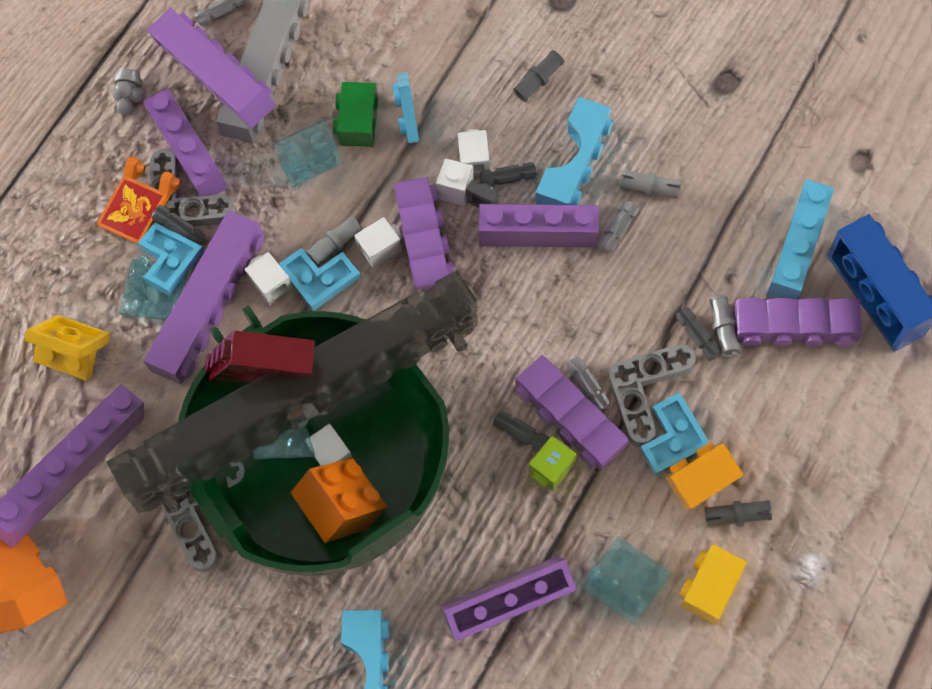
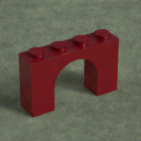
(251, 355)

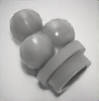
(127, 90)

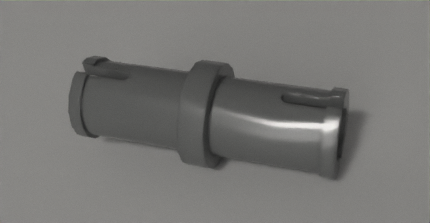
(538, 75)
(738, 513)

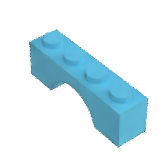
(586, 126)
(800, 241)
(364, 635)

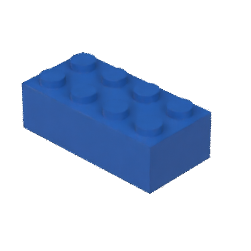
(882, 282)

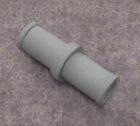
(650, 184)
(333, 240)
(724, 326)

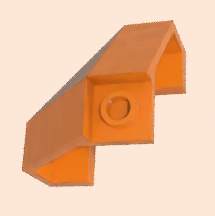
(26, 586)

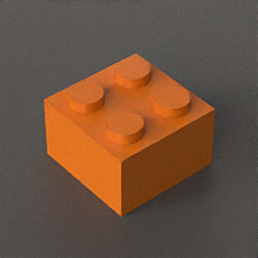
(338, 499)

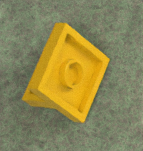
(67, 345)

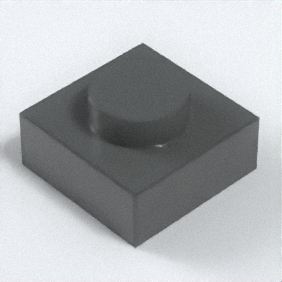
(481, 194)

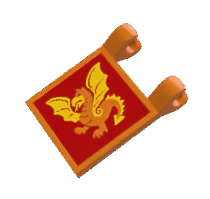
(134, 202)

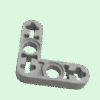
(183, 204)
(633, 386)
(188, 514)

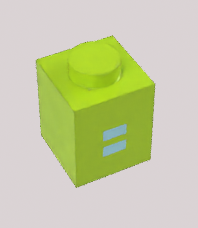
(551, 464)

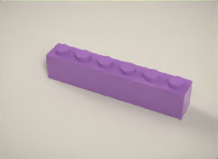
(212, 68)
(204, 298)
(68, 464)

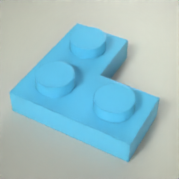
(403, 99)
(174, 254)
(322, 283)
(681, 437)

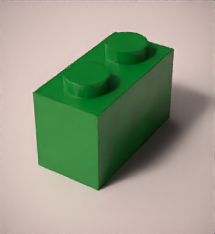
(356, 114)

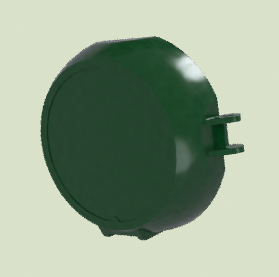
(392, 432)

